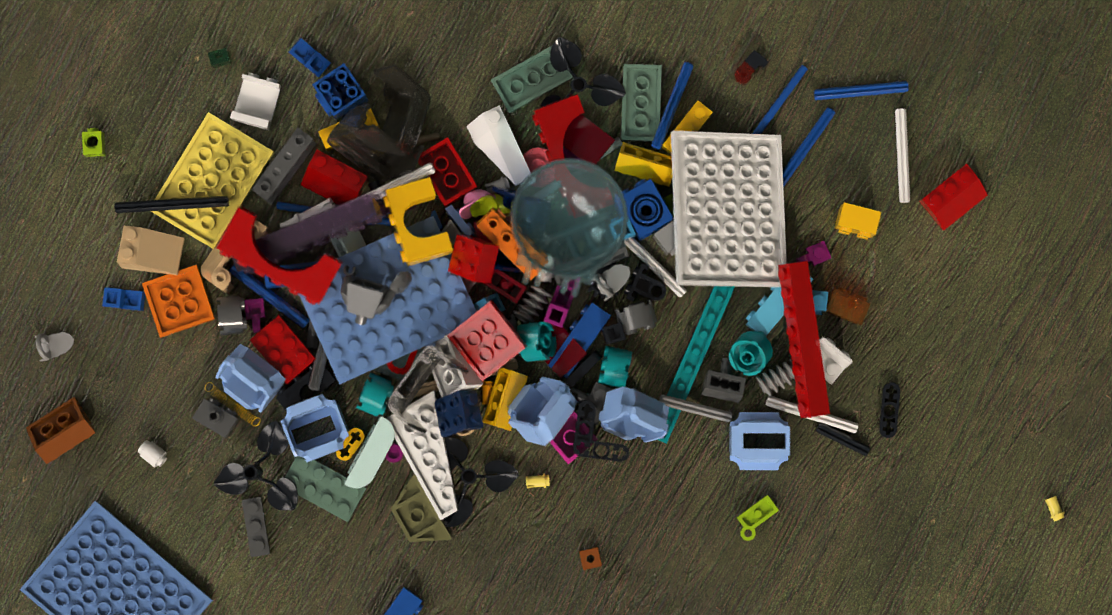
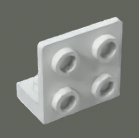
(833, 360)

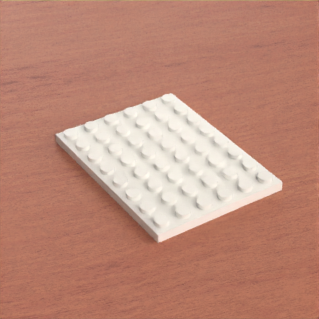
(728, 208)

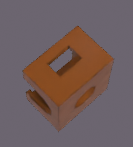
(583, 556)

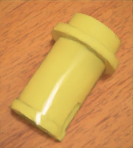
(537, 481)
(1055, 508)

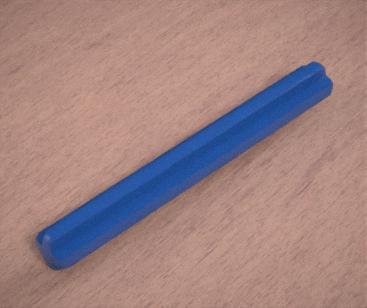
(861, 90)
(672, 105)
(807, 144)
(270, 297)

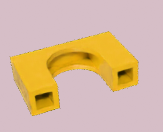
(414, 249)

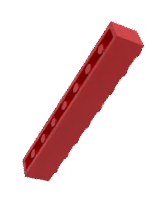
(803, 339)

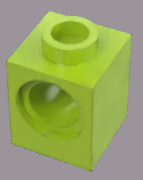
(99, 149)

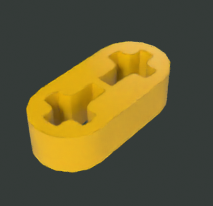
(354, 447)

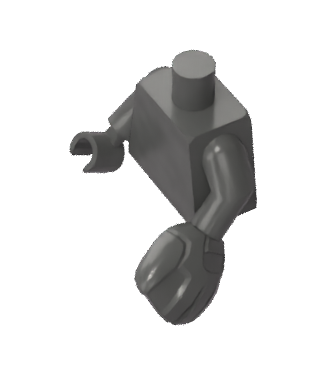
(369, 297)

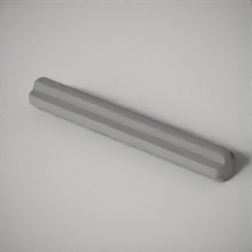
(696, 408)

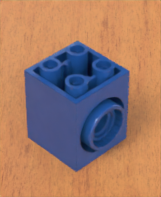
(339, 92)
(646, 196)

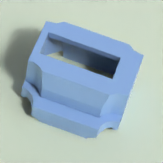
(249, 378)
(541, 410)
(309, 412)
(633, 415)
(758, 458)

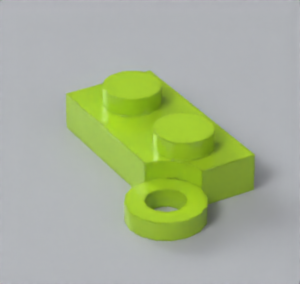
(756, 515)

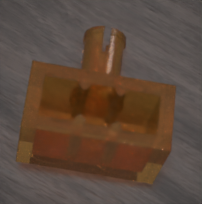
(847, 306)

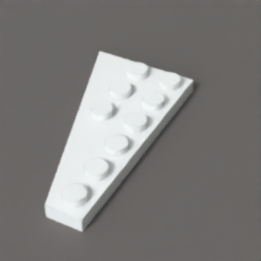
(427, 454)

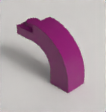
(560, 305)

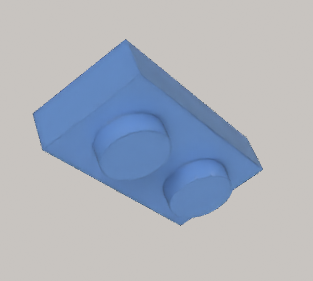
(466, 229)

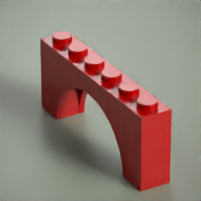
(553, 123)
(241, 244)

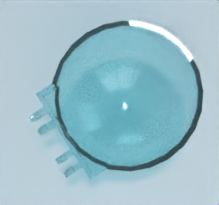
(568, 221)

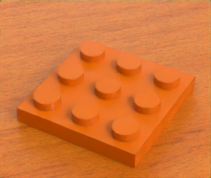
(178, 301)

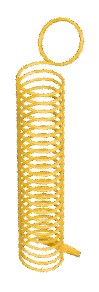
(234, 406)

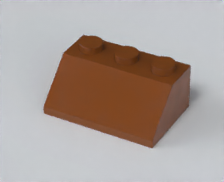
(60, 430)

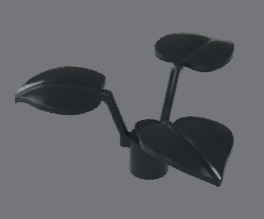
(567, 55)
(235, 477)
(499, 477)

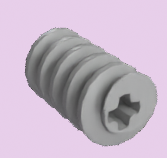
(532, 304)
(776, 378)

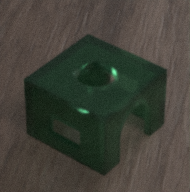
(221, 61)

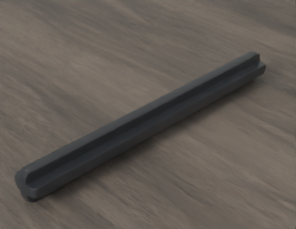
(171, 204)

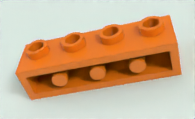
(500, 233)

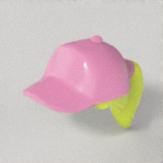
(480, 202)

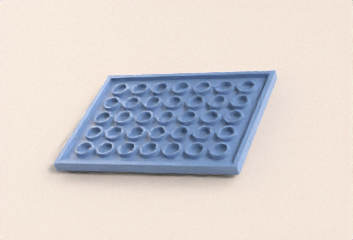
(419, 315)
(110, 572)

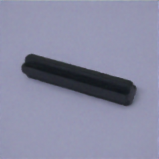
(843, 439)

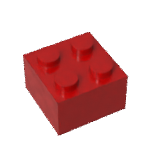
(473, 258)

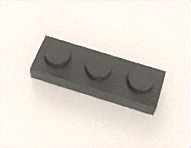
(256, 526)

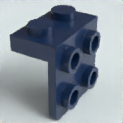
(458, 412)

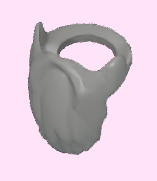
(612, 280)
(53, 345)

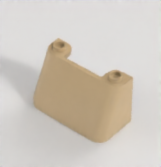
(214, 266)

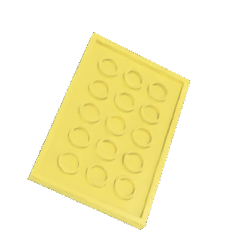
(213, 164)

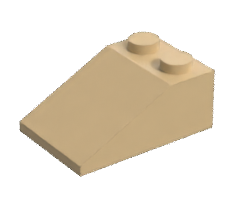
(150, 250)

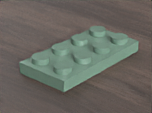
(529, 81)
(641, 102)
(324, 487)

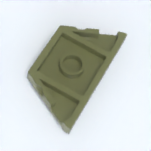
(417, 515)

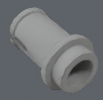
(501, 183)

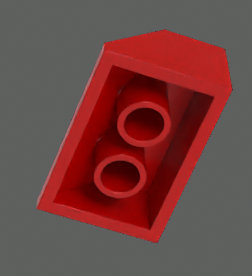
(333, 179)
(954, 197)

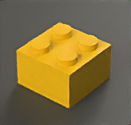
(857, 220)

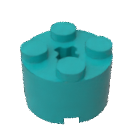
(538, 341)
(750, 353)
(615, 367)
(374, 395)

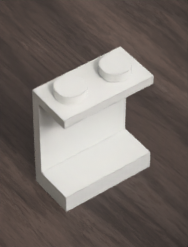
(256, 101)

